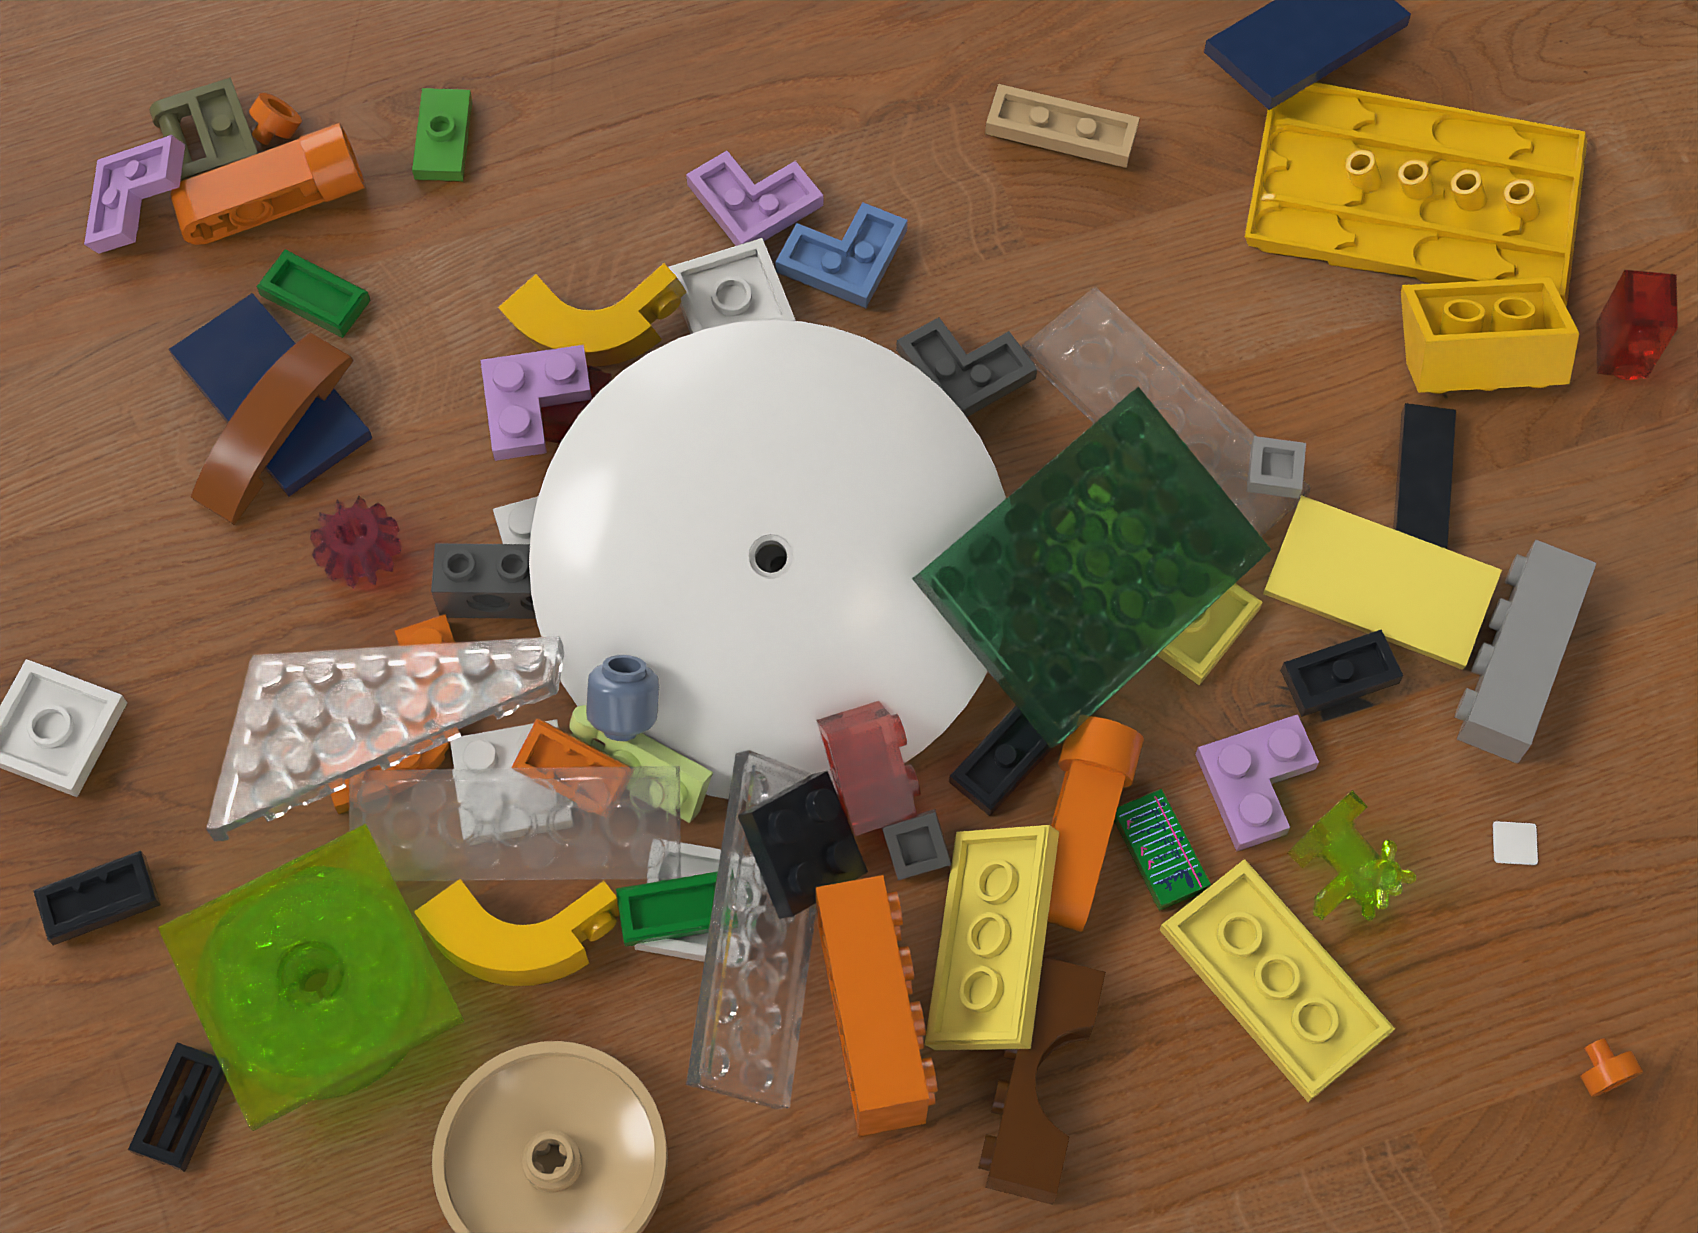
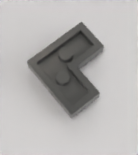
(970, 378)

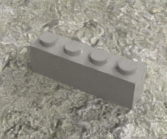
(1525, 650)

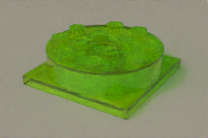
(261, 943)

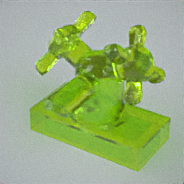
(1358, 865)

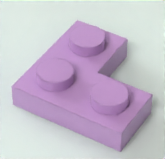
(122, 184)
(750, 209)
(522, 385)
(1242, 777)

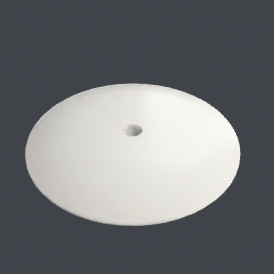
(748, 445)

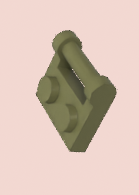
(218, 123)

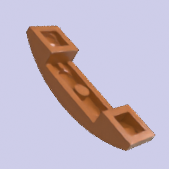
(264, 422)

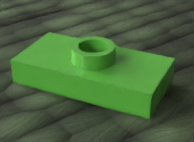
(442, 134)

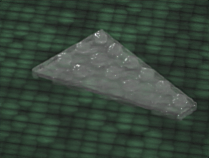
(339, 712)

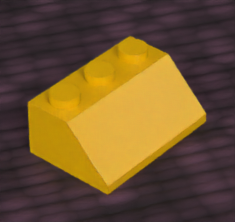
(1487, 335)

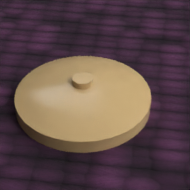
(550, 1145)

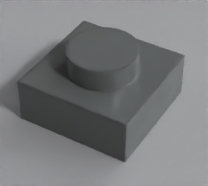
(917, 845)

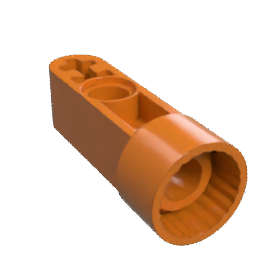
(267, 186)
(1097, 765)

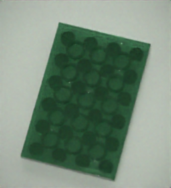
(1092, 566)

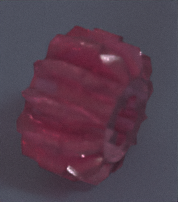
(356, 542)

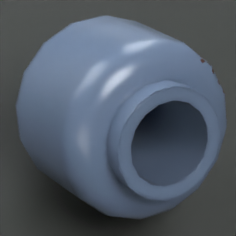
(622, 697)

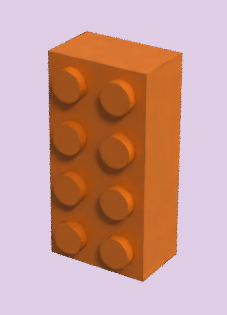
(872, 1007)

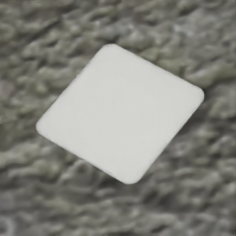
(1515, 843)

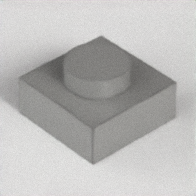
(1276, 467)

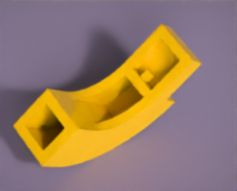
(607, 333)
(513, 952)

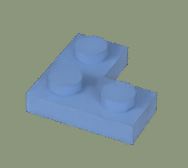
(849, 266)

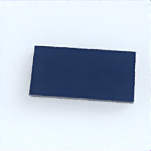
(1300, 42)
(230, 359)

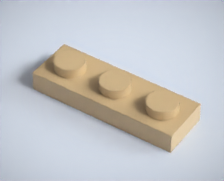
(1062, 125)

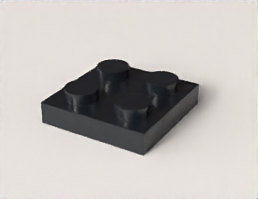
(802, 843)

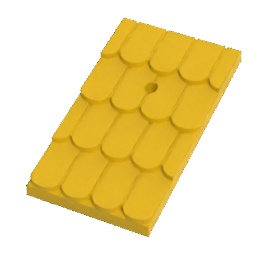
(1416, 188)

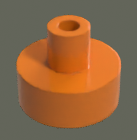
(273, 118)
(1608, 1070)

